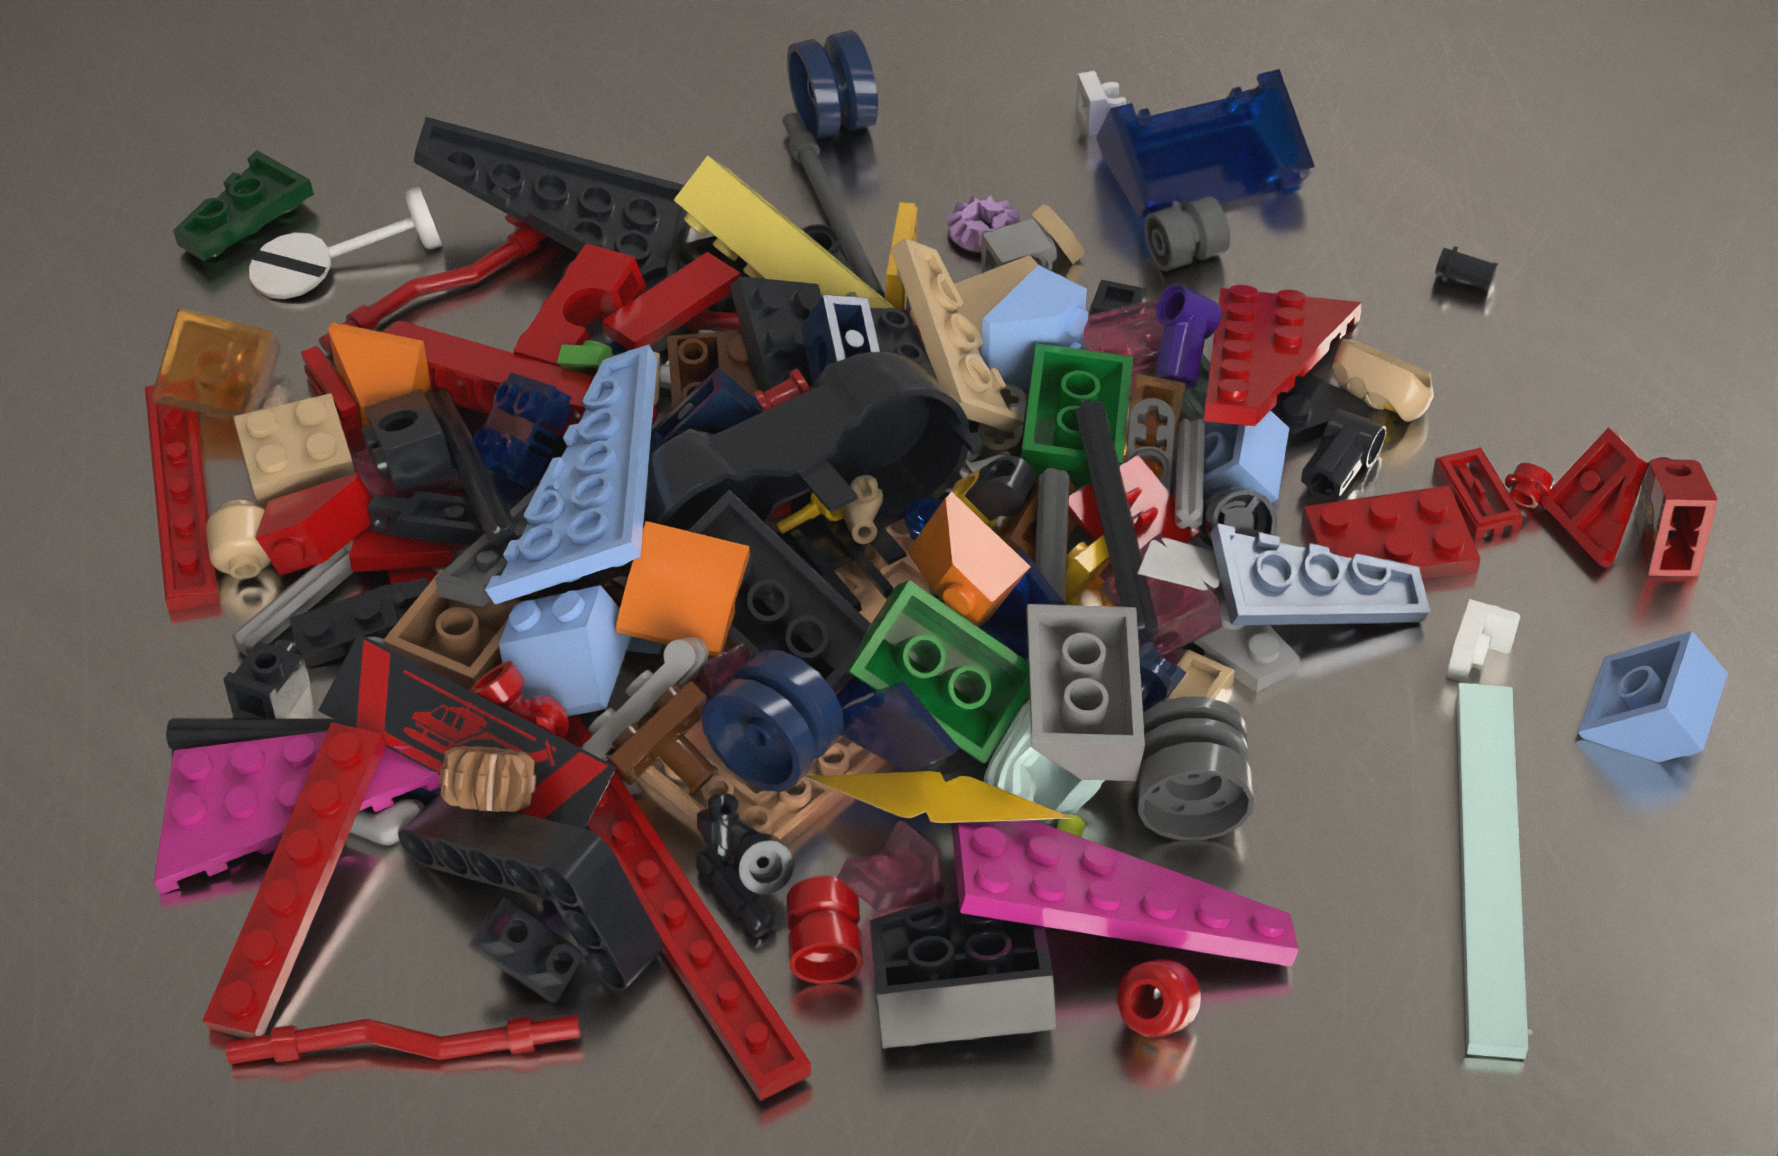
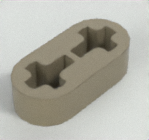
(1013, 397)

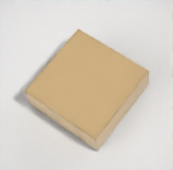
(1059, 232)

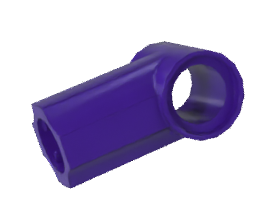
(1187, 323)

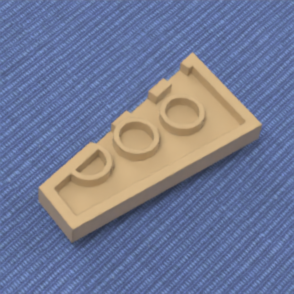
(951, 338)

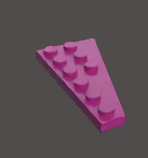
(1073, 884)

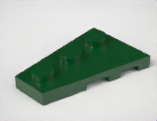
(243, 207)

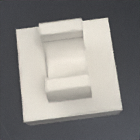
(1095, 100)

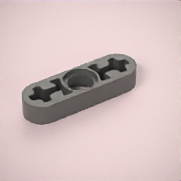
(1163, 437)

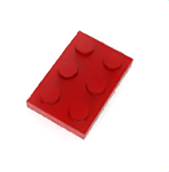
(1401, 527)

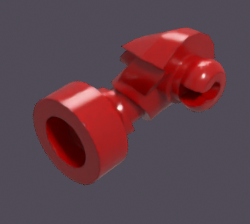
(504, 688)

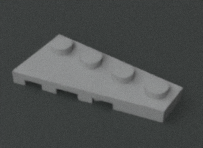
(1251, 650)

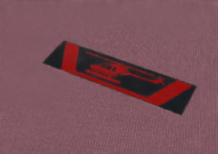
(432, 714)

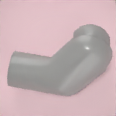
(385, 824)

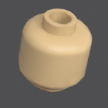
(233, 540)

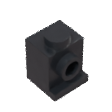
(267, 681)

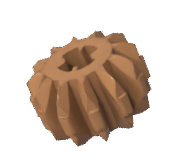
(487, 778)

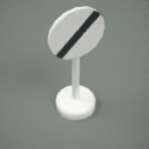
(301, 260)

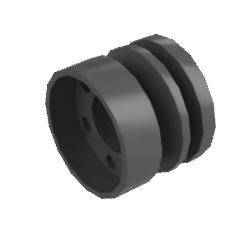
(1194, 769)

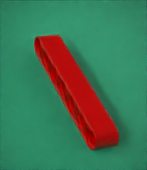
(475, 371)

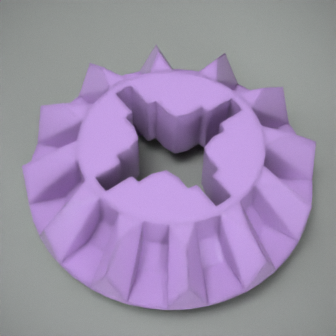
(965, 228)

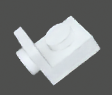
(1481, 629)

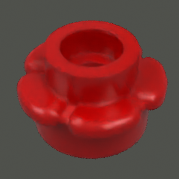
(1529, 484)

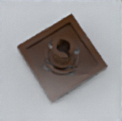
(664, 739)

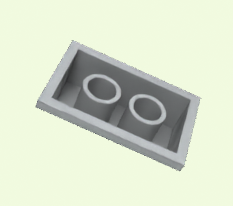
(1086, 689)

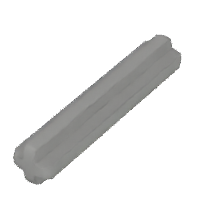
(1190, 474)
(293, 601)

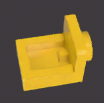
(1083, 573)

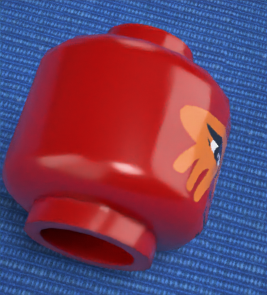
(1158, 998)

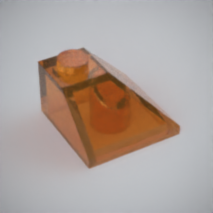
(215, 366)

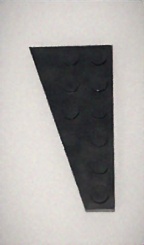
(559, 192)

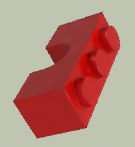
(589, 291)

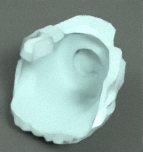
(1033, 776)

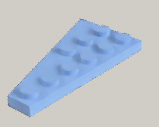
(595, 494)

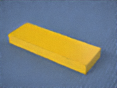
(904, 228)

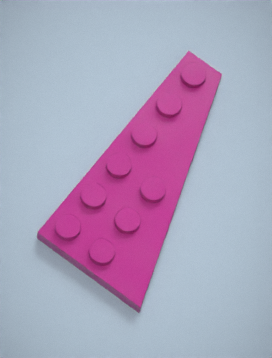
(242, 796)

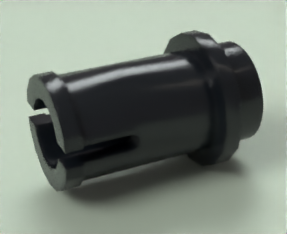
(1466, 269)

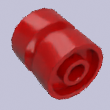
(823, 930)

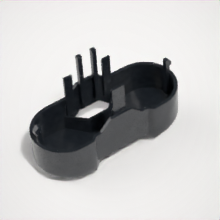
(858, 419)

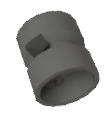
(1193, 230)

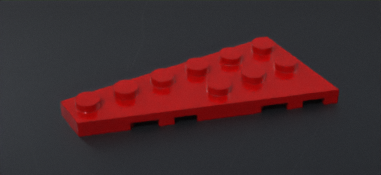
(1265, 345)

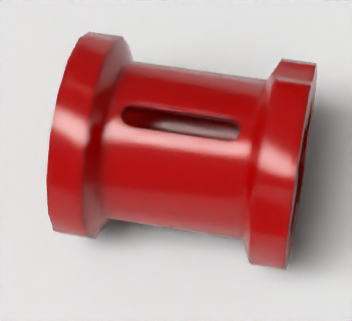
(782, 392)

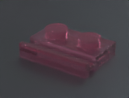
(1127, 332)

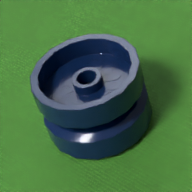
(832, 84)
(772, 720)

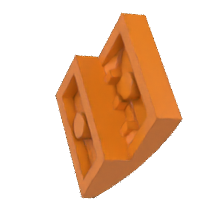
(682, 587)

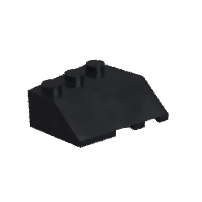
(959, 976)

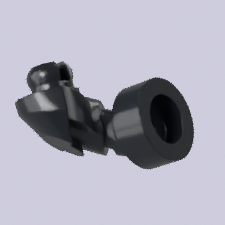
(759, 859)

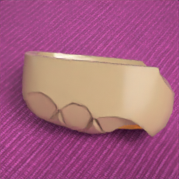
(1382, 379)

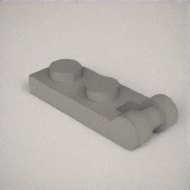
(681, 663)

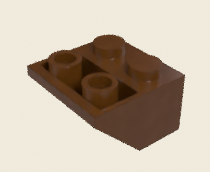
(699, 355)

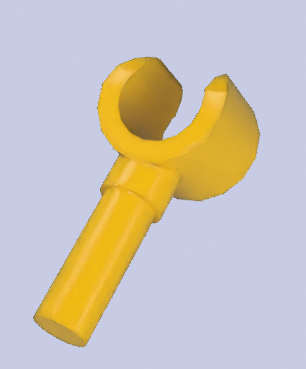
(810, 511)

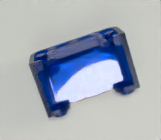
(1212, 148)

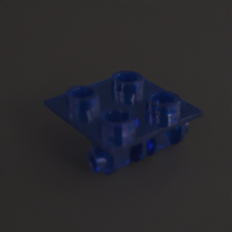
(511, 426)

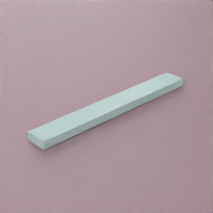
(1490, 873)

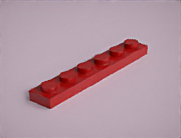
(295, 882)

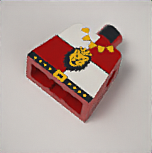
(1679, 499)

